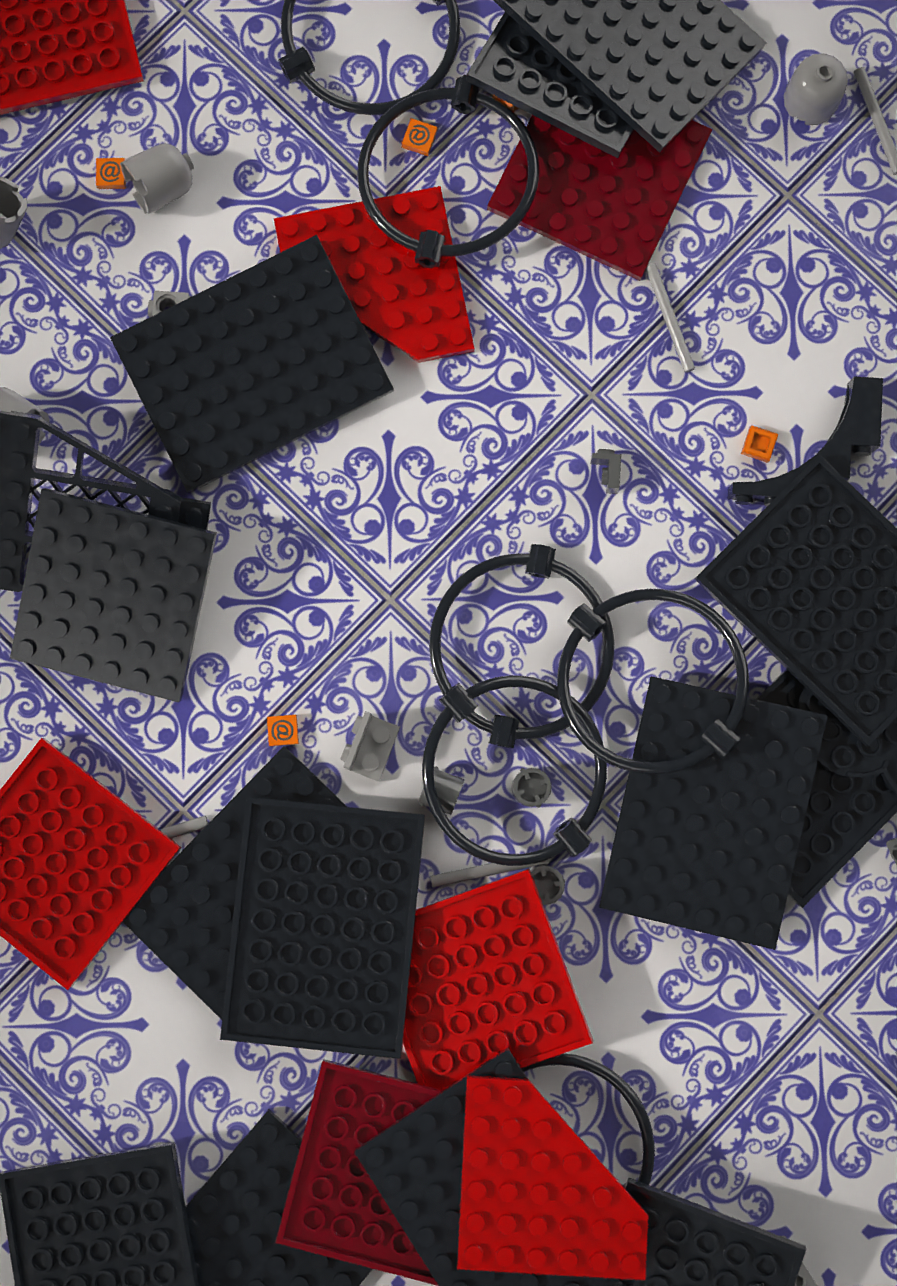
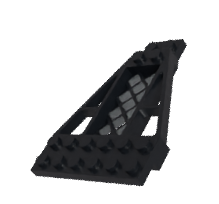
(17, 474)

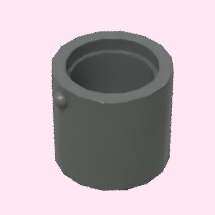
(531, 787)
(447, 788)
(548, 883)

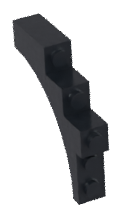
(856, 431)

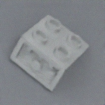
(370, 746)

